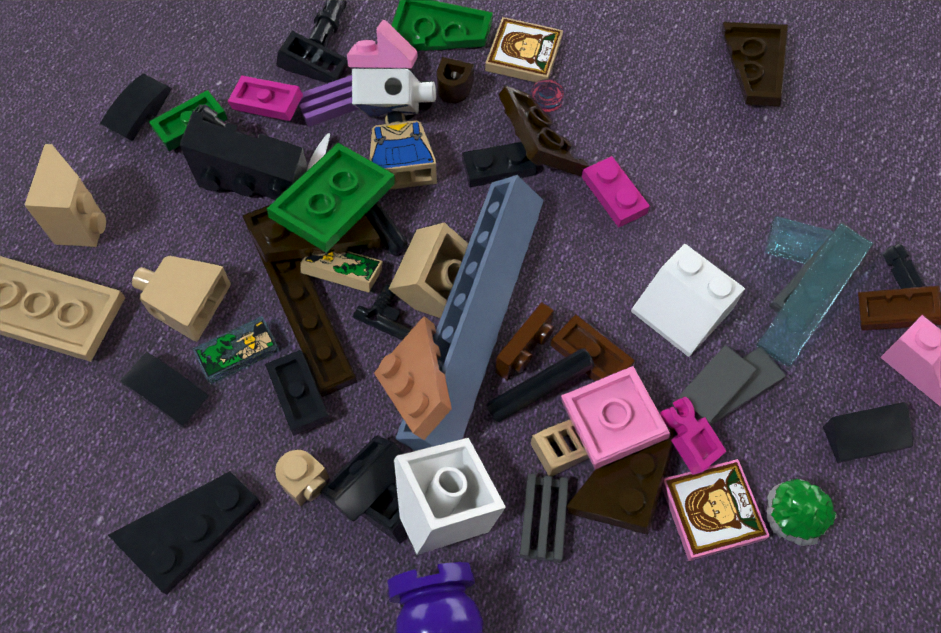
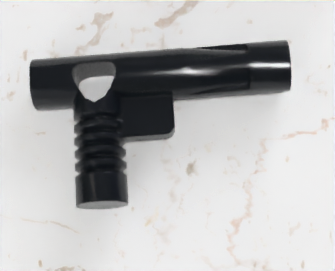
(387, 315)

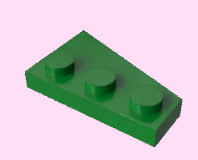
(441, 25)

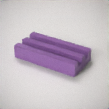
(327, 95)

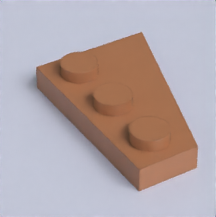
(414, 380)

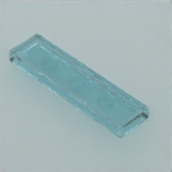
(814, 294)

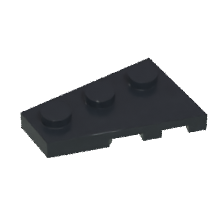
(183, 532)

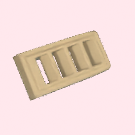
(552, 464)

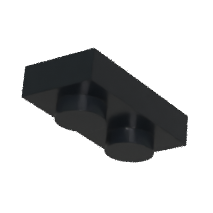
(497, 163)
(297, 392)

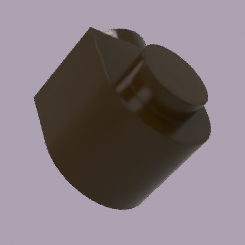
(454, 80)

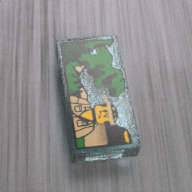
(236, 350)

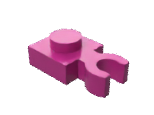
(695, 438)

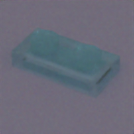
(794, 239)

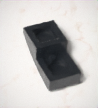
(133, 105)
(164, 389)

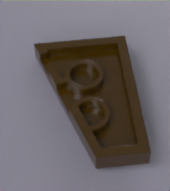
(758, 59)
(533, 129)
(280, 244)
(626, 489)

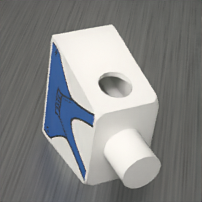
(389, 90)

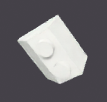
(687, 300)
(445, 495)

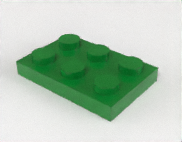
(331, 197)

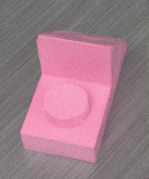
(390, 51)

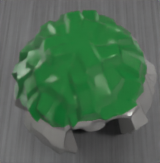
(799, 511)

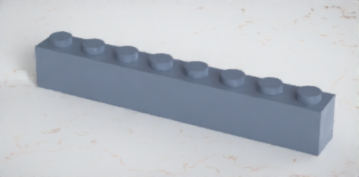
(479, 303)

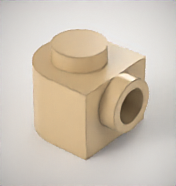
(301, 476)

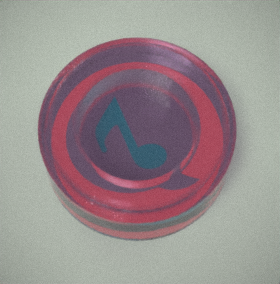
(548, 94)

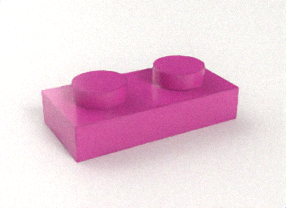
(265, 98)
(615, 191)

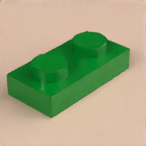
(172, 124)

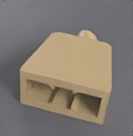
(182, 293)

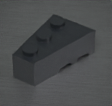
(240, 162)

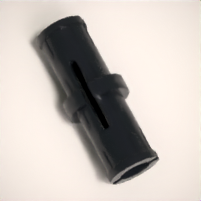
(327, 22)

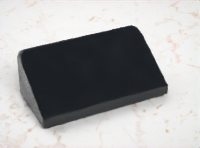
(869, 432)
(363, 478)

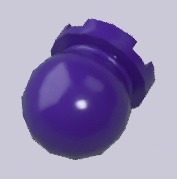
(436, 601)

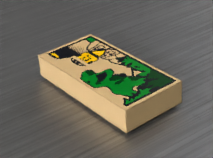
(343, 268)

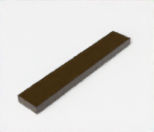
(307, 318)

